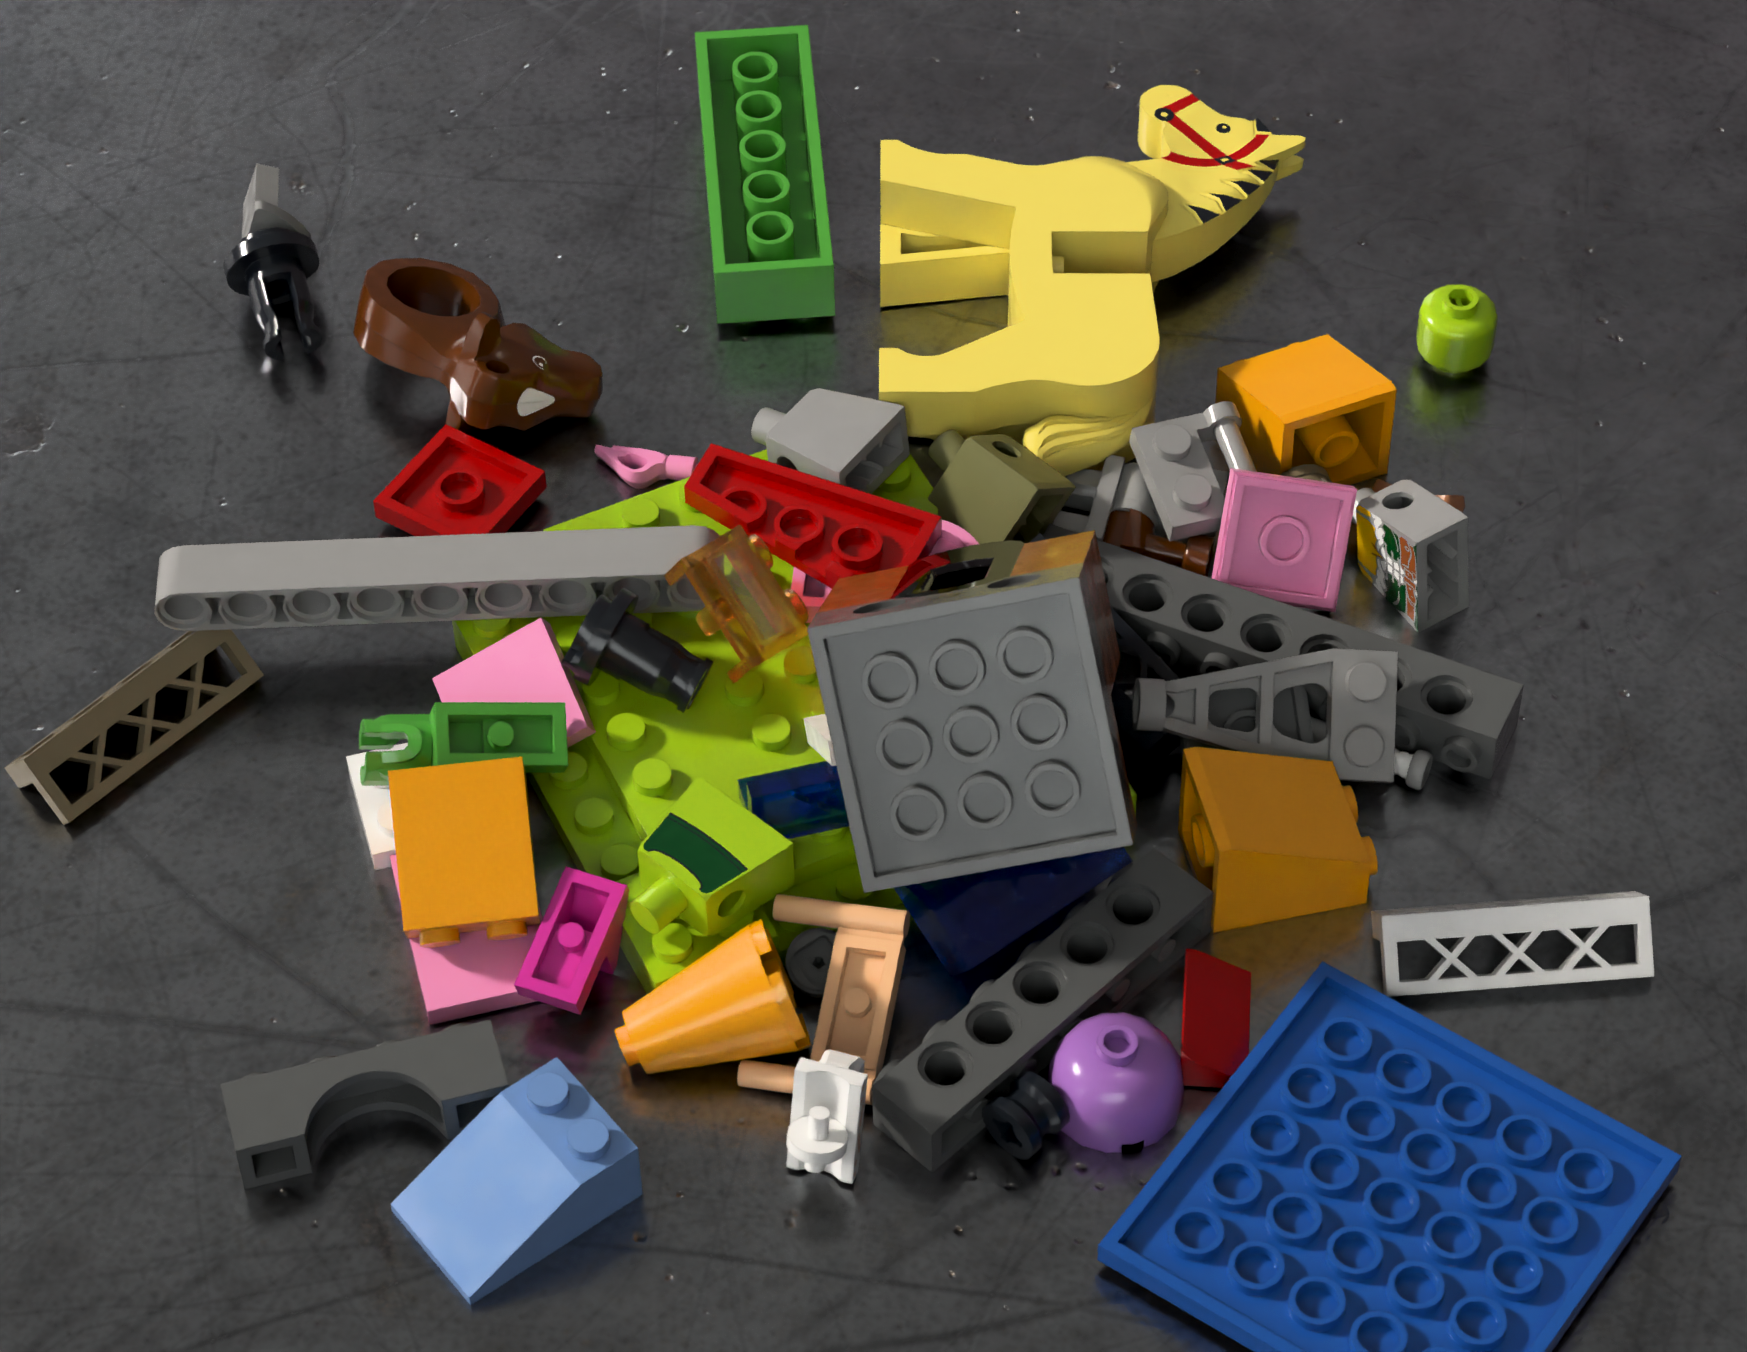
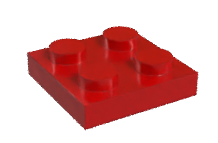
(459, 488)

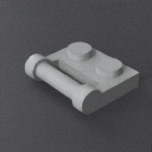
(1180, 471)

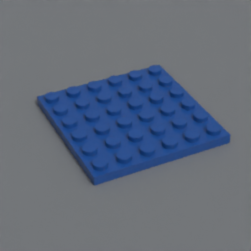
(1387, 1191)

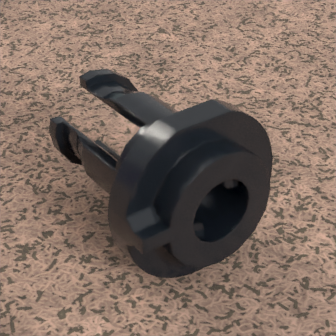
(272, 271)
(634, 652)

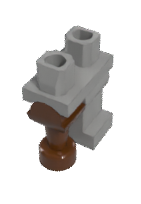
(1127, 516)

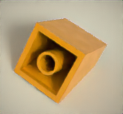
(1312, 408)
(1271, 836)
(464, 850)

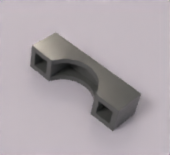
(289, 1113)

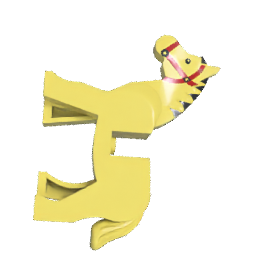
(1080, 267)

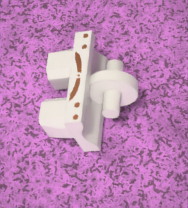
(827, 1115)

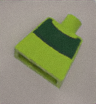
(709, 863)

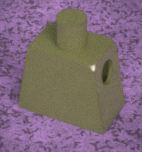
(995, 487)

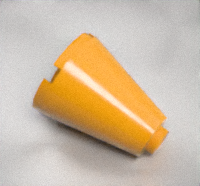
(717, 1009)

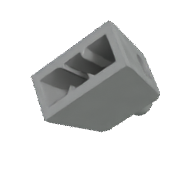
(836, 438)

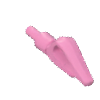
(646, 465)

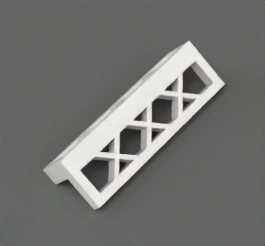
(1514, 917)

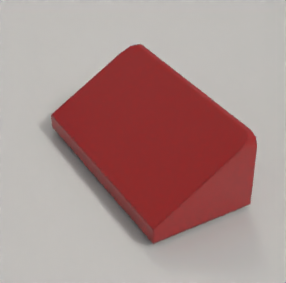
(1213, 1019)

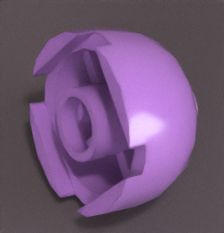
(1117, 1081)

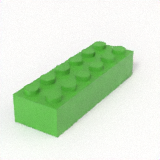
(764, 175)

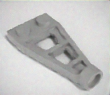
(1358, 712)

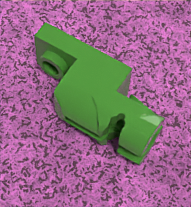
(466, 734)

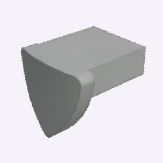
(261, 204)

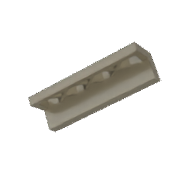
(115, 704)

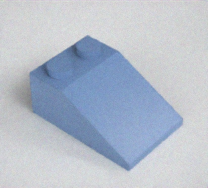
(520, 1182)

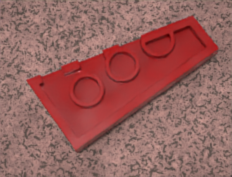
(808, 519)

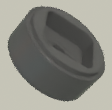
(809, 961)

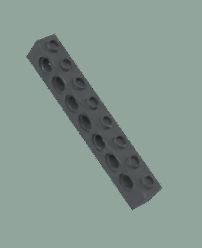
(1215, 626)

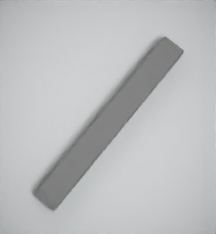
(422, 578)

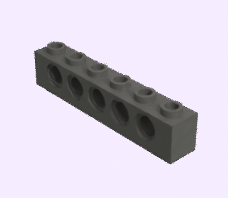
(937, 1120)

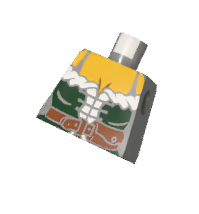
(1413, 551)

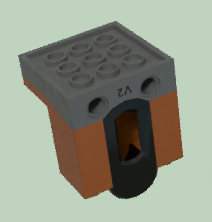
(975, 710)

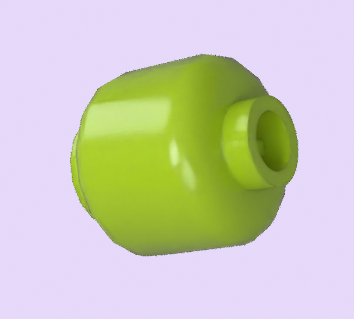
(1456, 328)

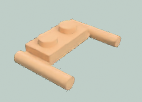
(857, 990)

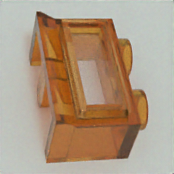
(743, 599)

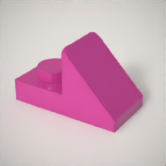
(574, 940)

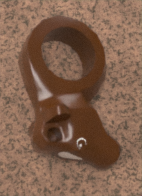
(452, 330)

